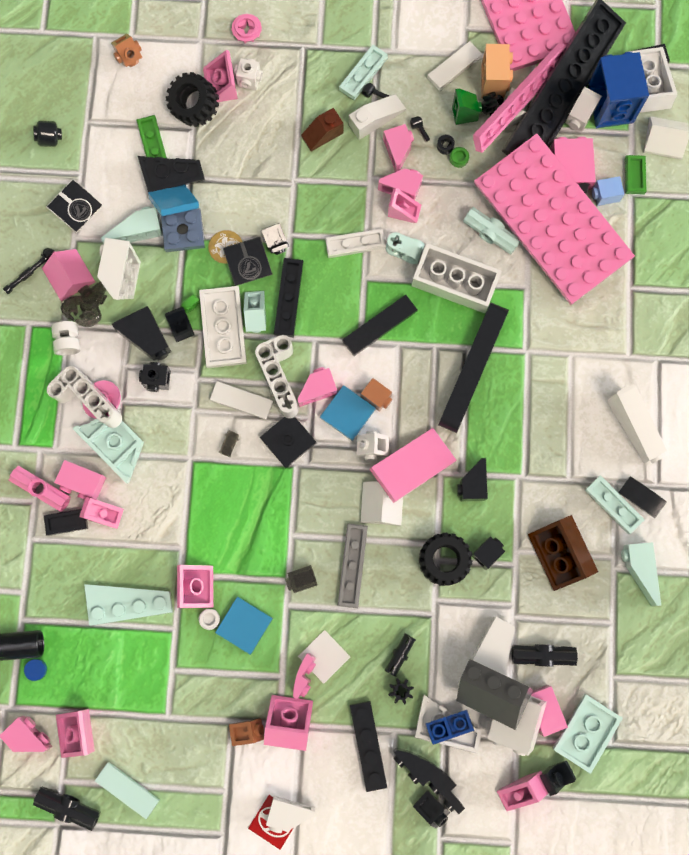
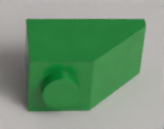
(465, 107)

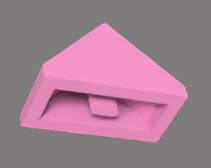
(403, 207)

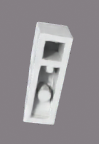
(375, 115)

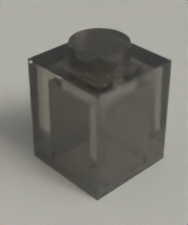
(301, 579)

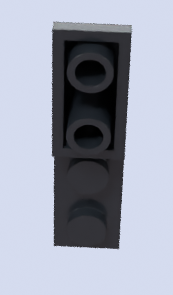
(423, 771)

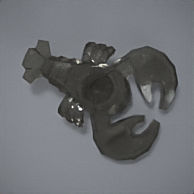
(88, 302)

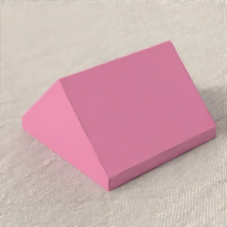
(221, 76)
(67, 273)
(194, 586)
(75, 733)

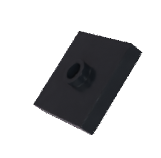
(288, 440)

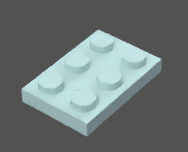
(587, 733)

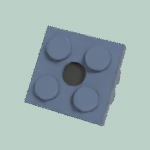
(183, 231)

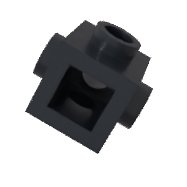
(155, 377)

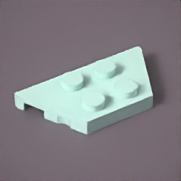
(116, 446)

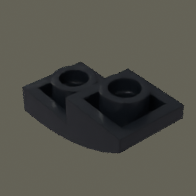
(642, 497)

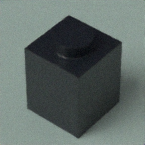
(488, 552)

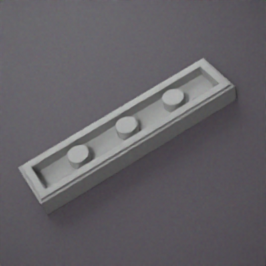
(352, 566)

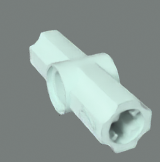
(491, 230)

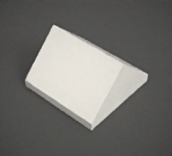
(666, 137)
(378, 507)

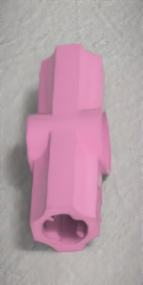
(29, 483)

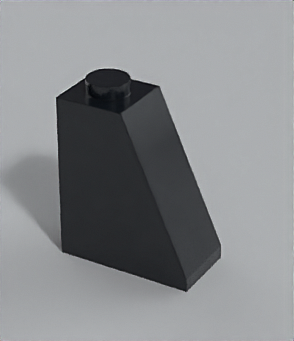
(144, 333)

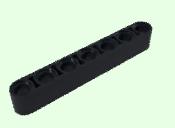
(473, 367)

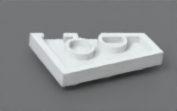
(432, 711)

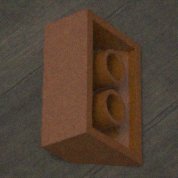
(563, 553)

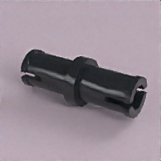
(400, 654)

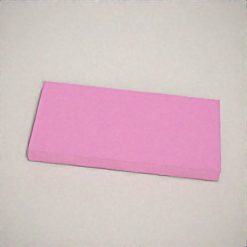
(412, 465)

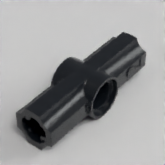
(544, 655)
(66, 808)

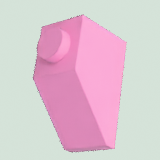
(398, 145)
(405, 180)
(317, 387)
(523, 792)

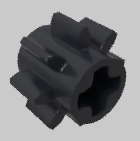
(491, 103)
(406, 693)

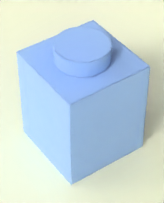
(608, 191)

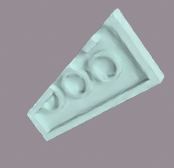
(117, 604)

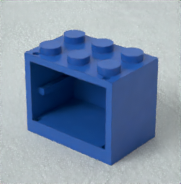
(622, 88)

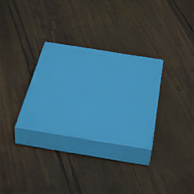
(173, 200)
(347, 413)
(244, 625)

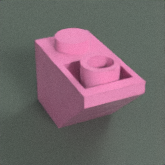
(24, 737)

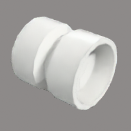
(65, 338)

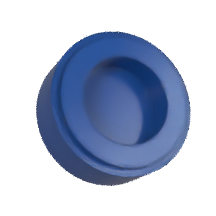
(35, 669)

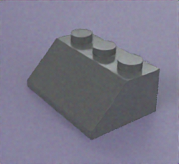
(493, 694)

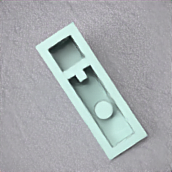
(137, 227)
(642, 566)

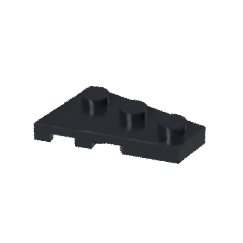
(169, 173)

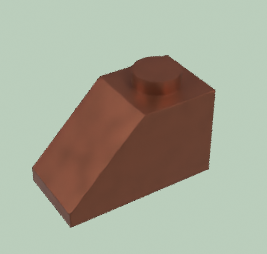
(323, 129)

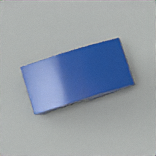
(449, 727)

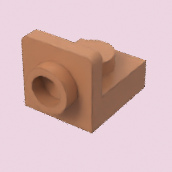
(246, 732)

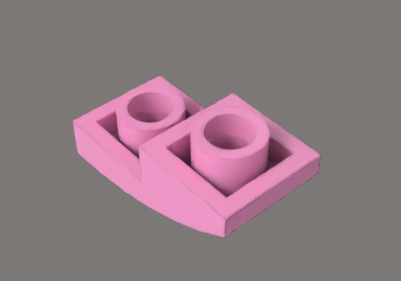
(301, 682)

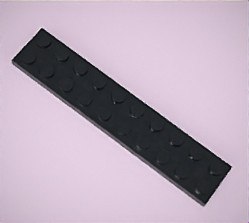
(568, 77)

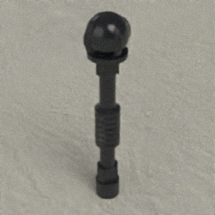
(30, 270)

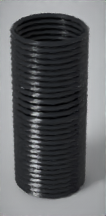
(21, 645)

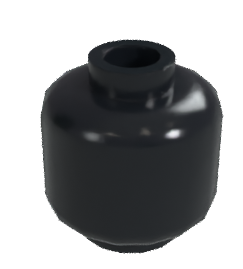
(47, 133)

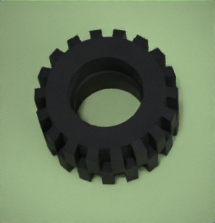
(182, 89)
(463, 559)

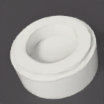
(209, 619)

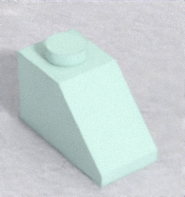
(255, 311)

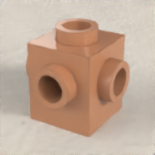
(127, 51)

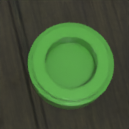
(459, 157)
(190, 303)

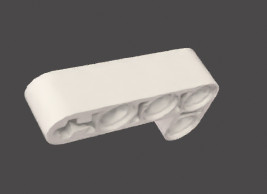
(279, 379)
(70, 387)

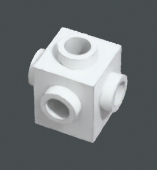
(248, 74)
(372, 445)

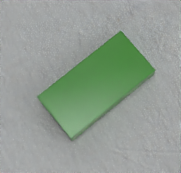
(635, 174)

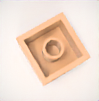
(496, 69)

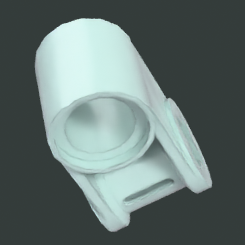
(406, 248)

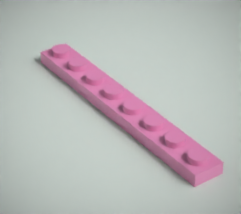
(516, 101)

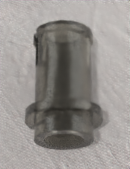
(229, 443)

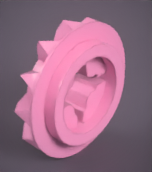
(240, 24)

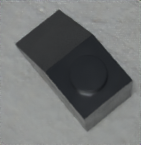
(474, 484)

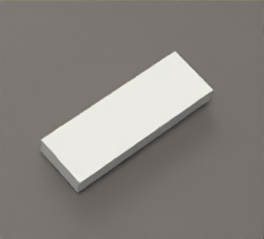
(454, 66)
(355, 243)
(241, 400)

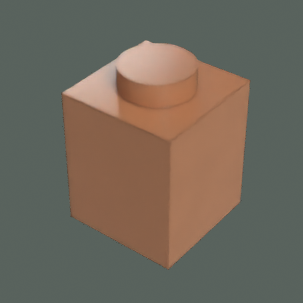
(377, 395)

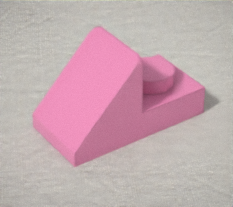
(101, 512)

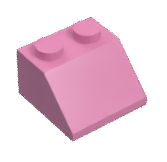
(288, 722)

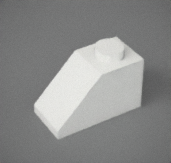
(583, 109)
(287, 814)

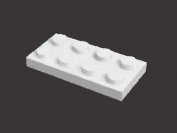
(222, 327)

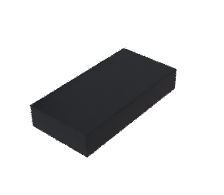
(64, 522)

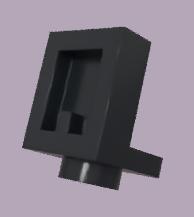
(557, 776)
(432, 810)

